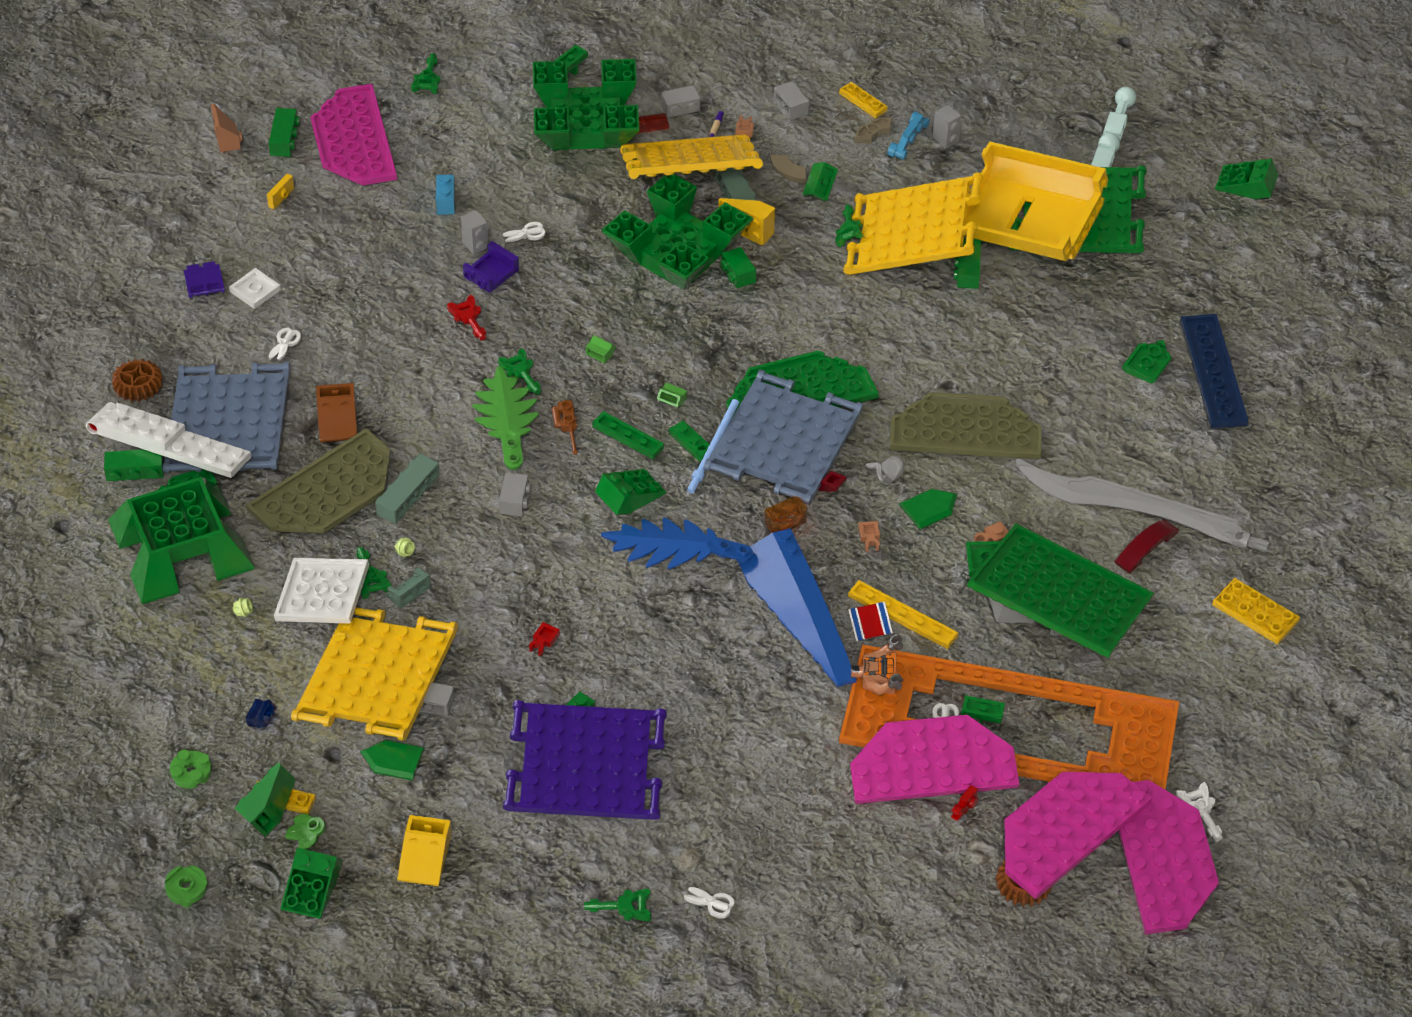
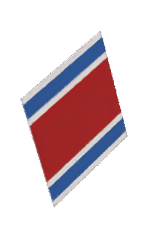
(870, 621)

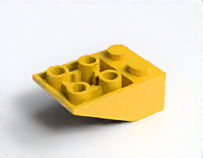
(763, 218)
(424, 850)

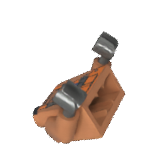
(880, 669)

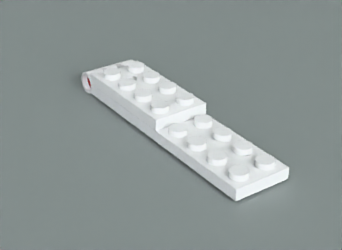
(166, 439)

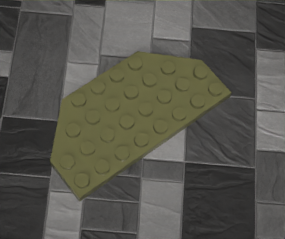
(966, 427)
(326, 488)

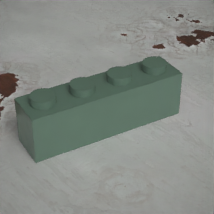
(734, 185)
(407, 488)

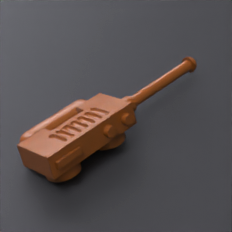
(568, 422)

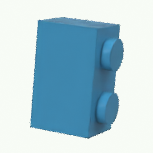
(445, 194)

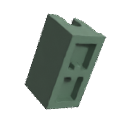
(409, 589)

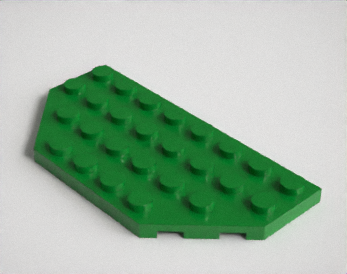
(814, 378)

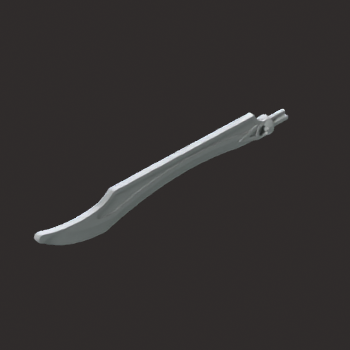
(1101, 492)

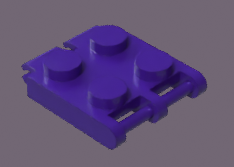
(203, 279)

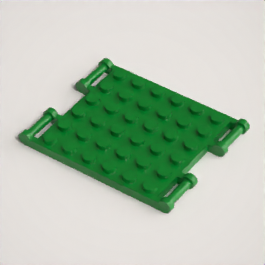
(1113, 224)

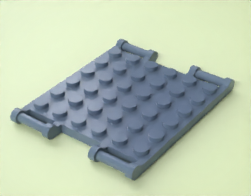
(233, 410)
(784, 437)

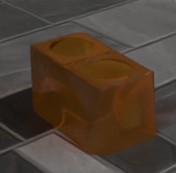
(786, 507)

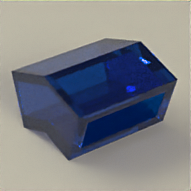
(260, 713)

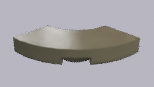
(868, 132)
(785, 167)

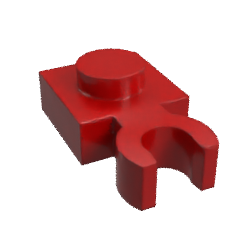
(544, 636)
(967, 801)

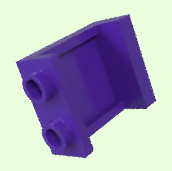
(492, 268)

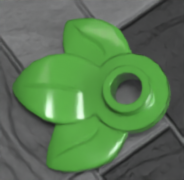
(303, 830)

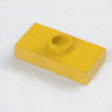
(280, 191)

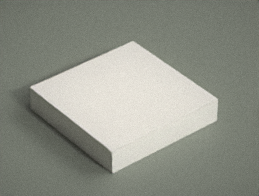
(255, 288)

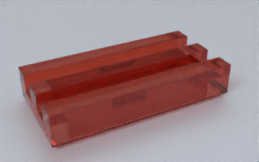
(653, 123)

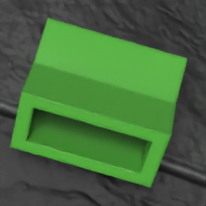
(600, 349)
(672, 395)

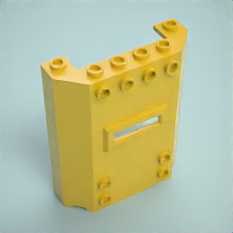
(1062, 197)

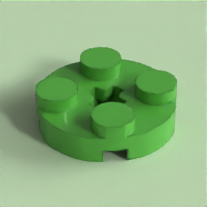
(188, 759)
(188, 895)

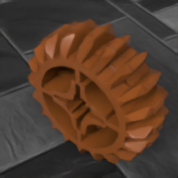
(137, 380)
(1015, 892)

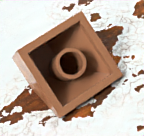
(226, 131)

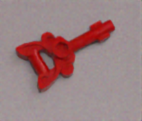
(468, 316)

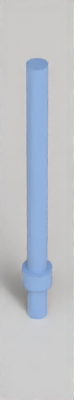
(698, 474)

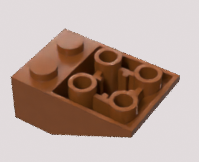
(336, 412)

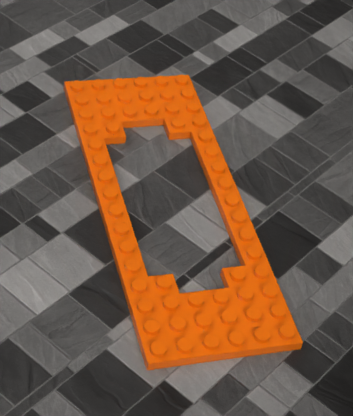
(1140, 723)

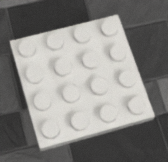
(321, 590)

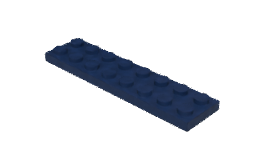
(1214, 371)

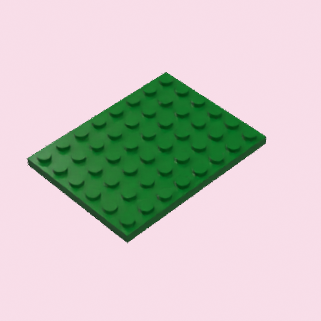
(1061, 590)

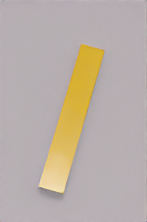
(905, 615)

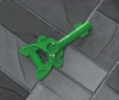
(427, 79)
(849, 229)
(520, 370)
(372, 576)
(624, 905)

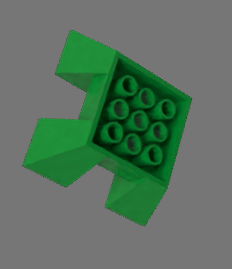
(585, 114)
(676, 242)
(174, 527)

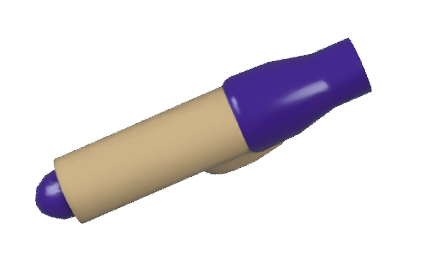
(717, 121)

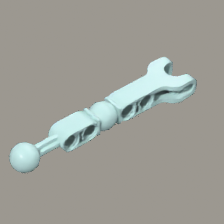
(1114, 128)

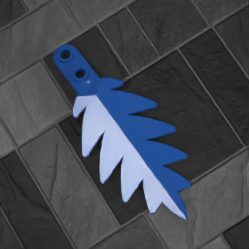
(674, 540)

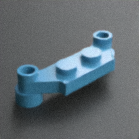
(916, 124)

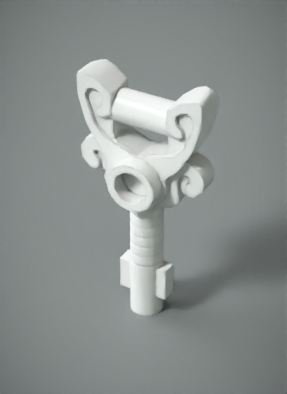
(1204, 805)

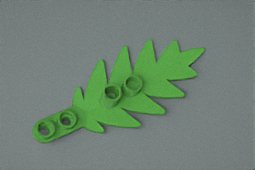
(506, 415)

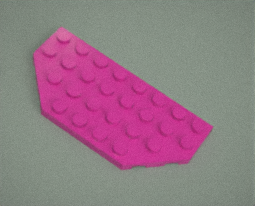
(353, 137)
(932, 760)
(1066, 825)
(1168, 861)

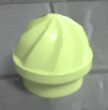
(404, 547)
(243, 607)

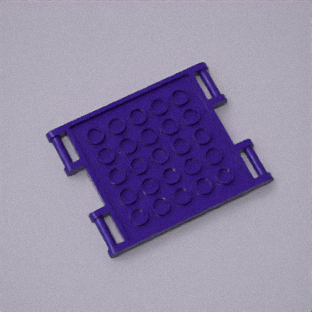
(585, 761)

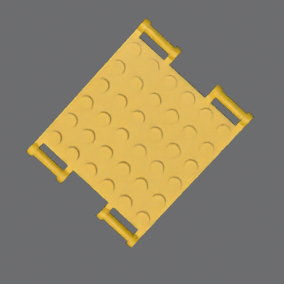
(690, 155)
(914, 225)
(376, 673)

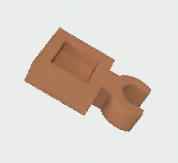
(744, 126)
(992, 533)
(869, 534)

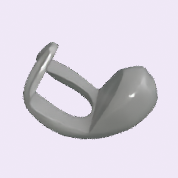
(892, 467)

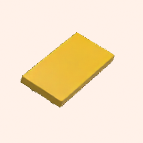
(1256, 611)

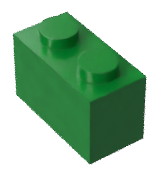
(738, 267)

